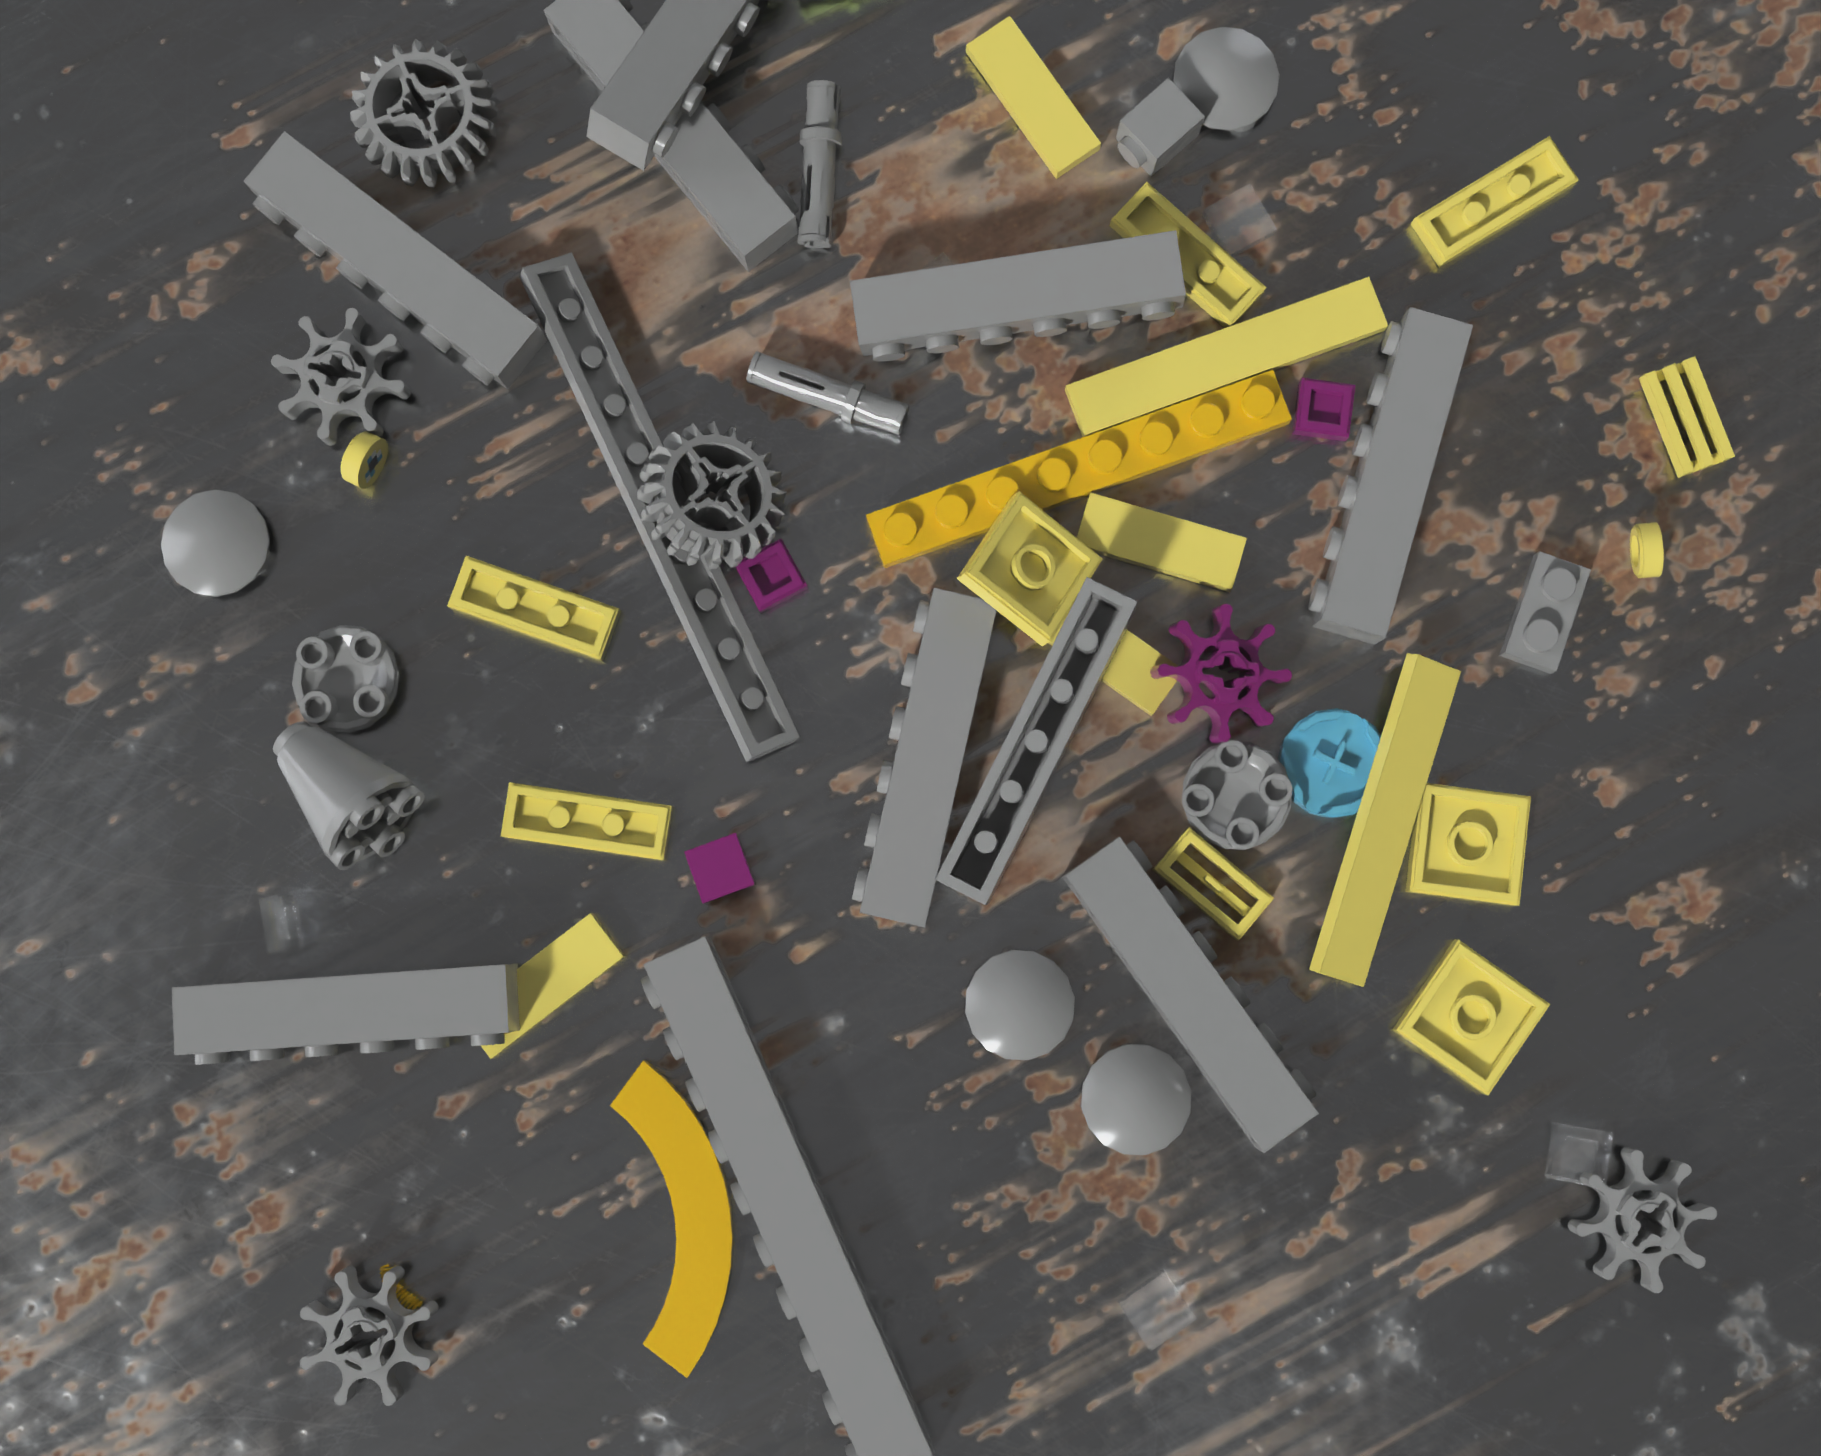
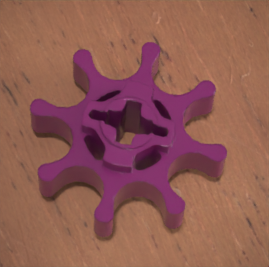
(1211, 692)

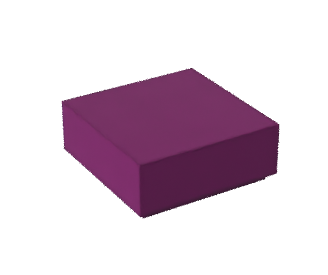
(1323, 409)
(771, 576)
(719, 868)

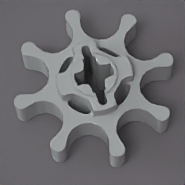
(332, 357)
(1661, 1208)
(369, 1357)

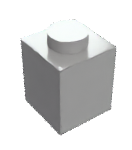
(1158, 128)

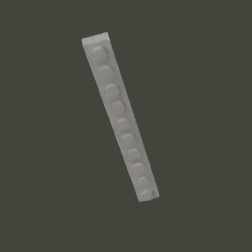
(626, 440)

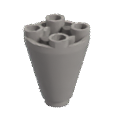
(345, 794)

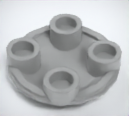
(1228, 77)
(215, 543)
(344, 678)
(1236, 795)
(1019, 1005)
(1136, 1099)

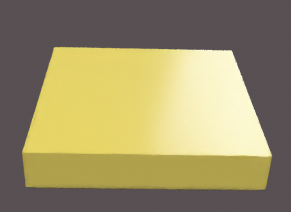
(1029, 568)
(1469, 844)
(1471, 1016)

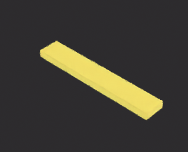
(1227, 356)
(1385, 819)

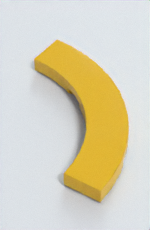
(700, 1213)

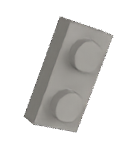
(1545, 612)

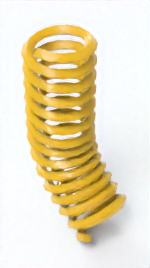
(402, 1292)

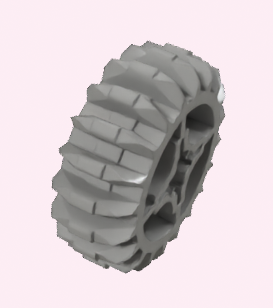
(382, 124)
(691, 459)

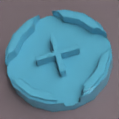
(1329, 761)

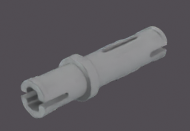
(820, 143)
(828, 393)

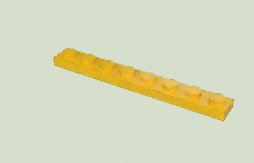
(1080, 467)

